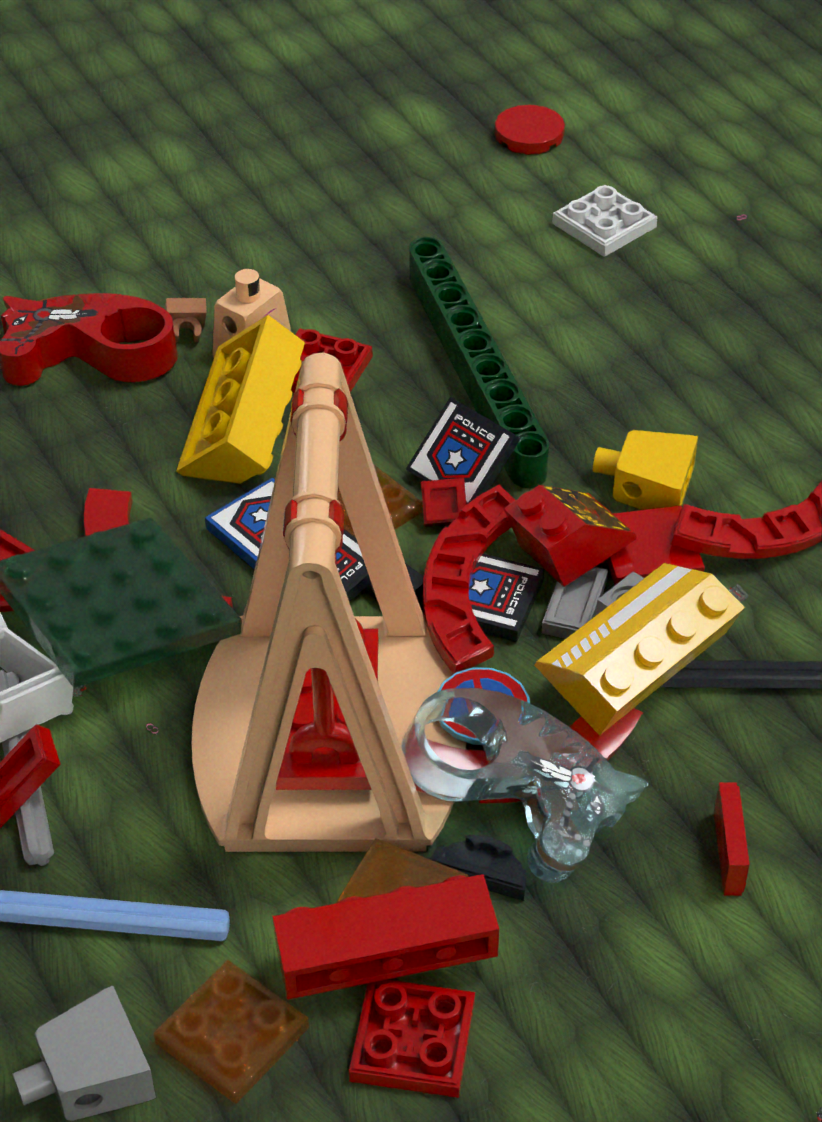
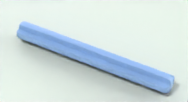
(114, 915)

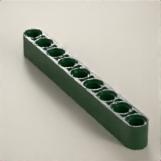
(477, 358)

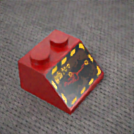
(566, 530)

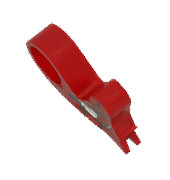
(87, 328)

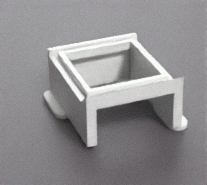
(42, 689)

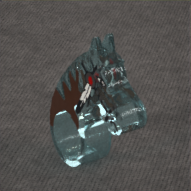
(531, 757)

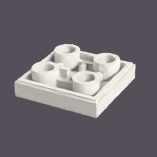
(604, 220)

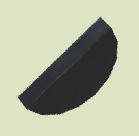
(488, 857)

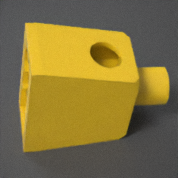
(650, 468)

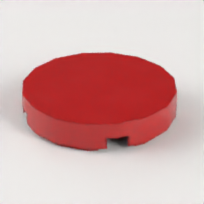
(529, 129)

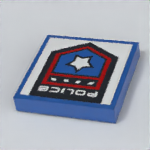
(243, 522)

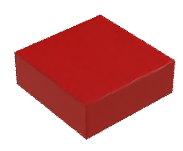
(442, 500)

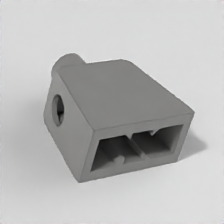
(88, 1060)

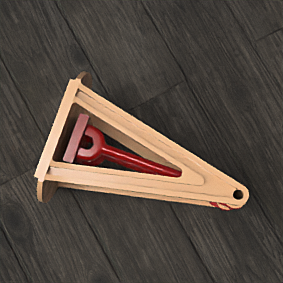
(309, 701)

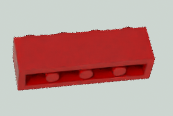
(385, 935)

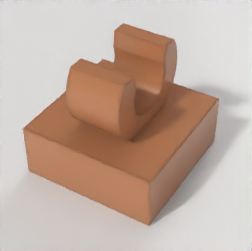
(187, 314)

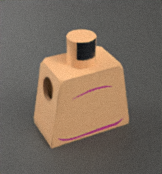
(245, 305)

